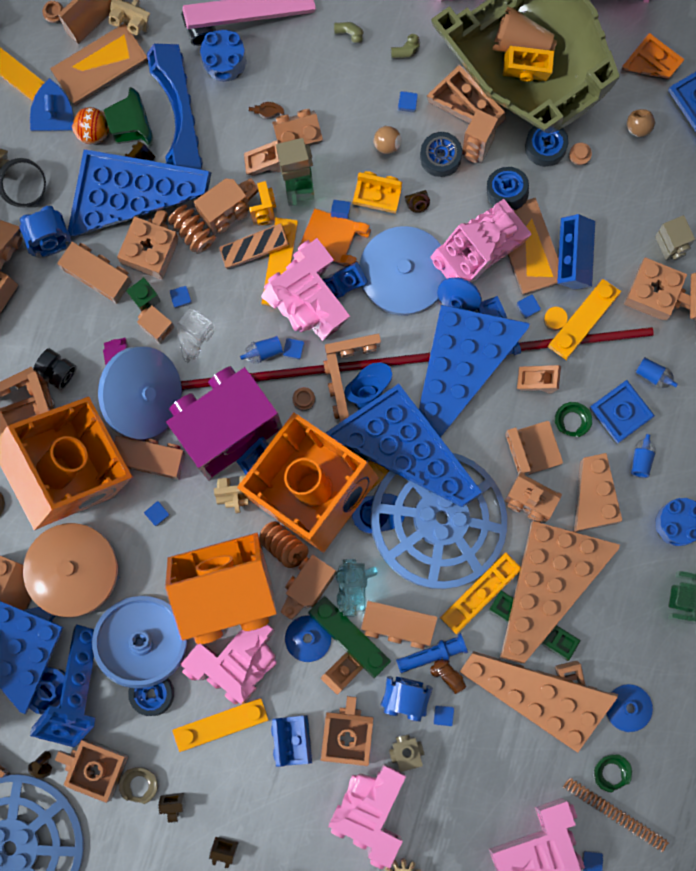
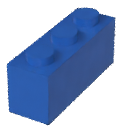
(576, 252)

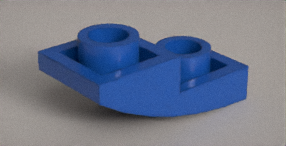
(345, 280)

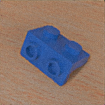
(291, 741)

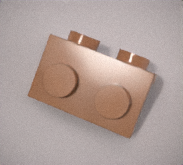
(303, 125)

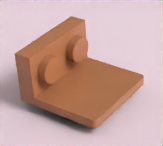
(533, 448)

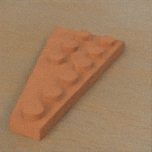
(551, 702)

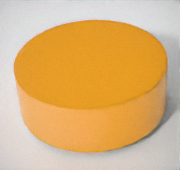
(555, 318)

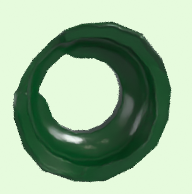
(581, 410)
(625, 768)

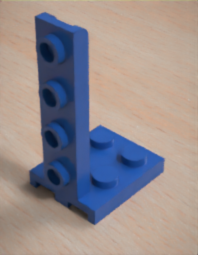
(68, 723)

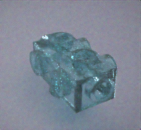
(352, 583)

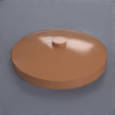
(70, 570)

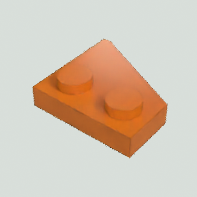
(653, 59)

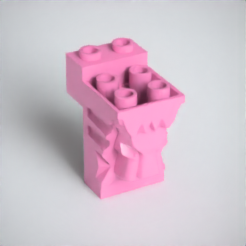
(480, 243)
(304, 295)
(237, 667)
(365, 811)
(545, 849)

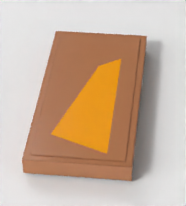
(99, 64)
(535, 260)

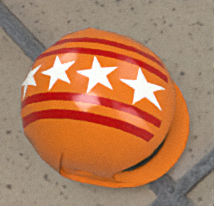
(90, 125)

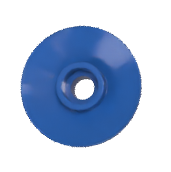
(459, 294)
(307, 651)
(639, 718)

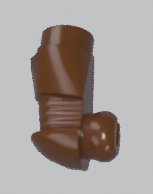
(449, 675)

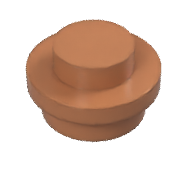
(51, 10)
(580, 153)
(303, 398)

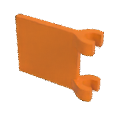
(335, 235)

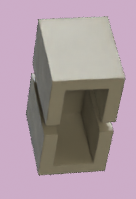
(294, 158)
(675, 238)

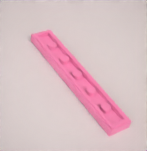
(238, 11)

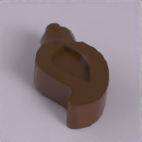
(267, 110)

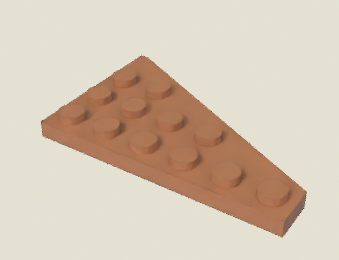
(551, 579)

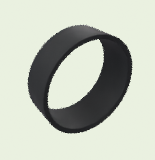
(4, 168)

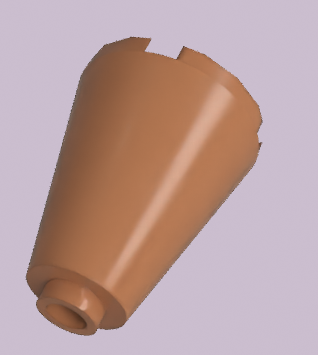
(522, 32)

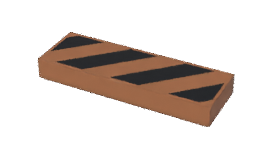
(254, 246)

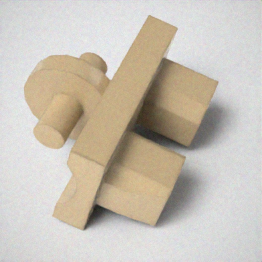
(129, 14)
(230, 495)

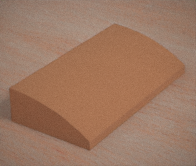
(83, 16)

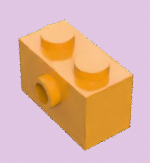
(528, 63)

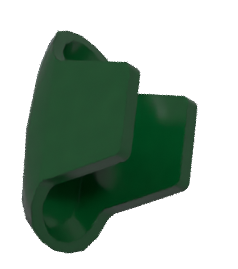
(129, 120)

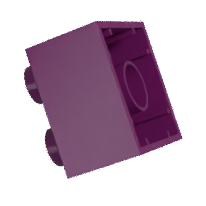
(223, 421)

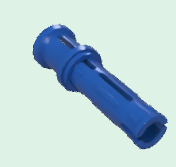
(443, 650)

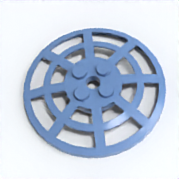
(435, 533)
(25, 834)

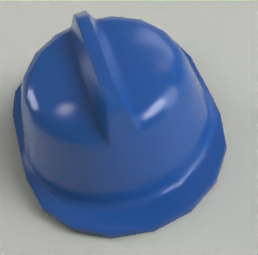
(368, 384)
(362, 515)

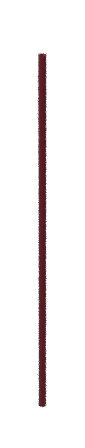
(415, 358)

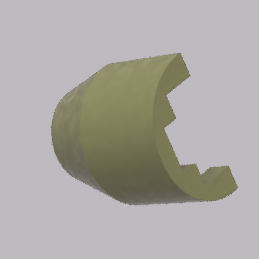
(578, 51)

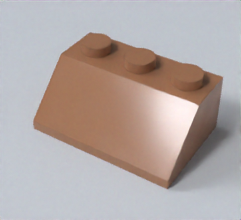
(12, 584)
(398, 624)

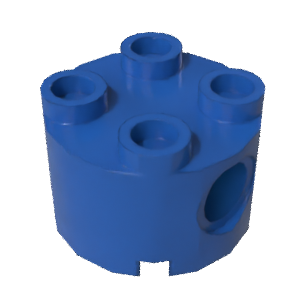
(223, 55)
(44, 232)
(677, 522)
(48, 691)
(406, 697)

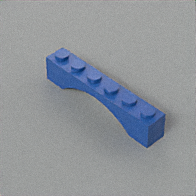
(167, 68)

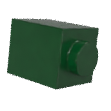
(143, 295)

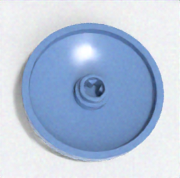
(401, 271)
(138, 392)
(138, 642)

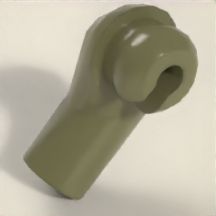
(350, 28)
(408, 49)

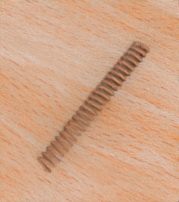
(616, 812)

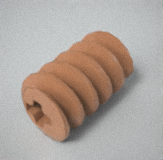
(190, 229)
(283, 544)

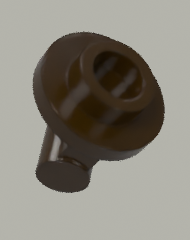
(418, 201)
(40, 767)

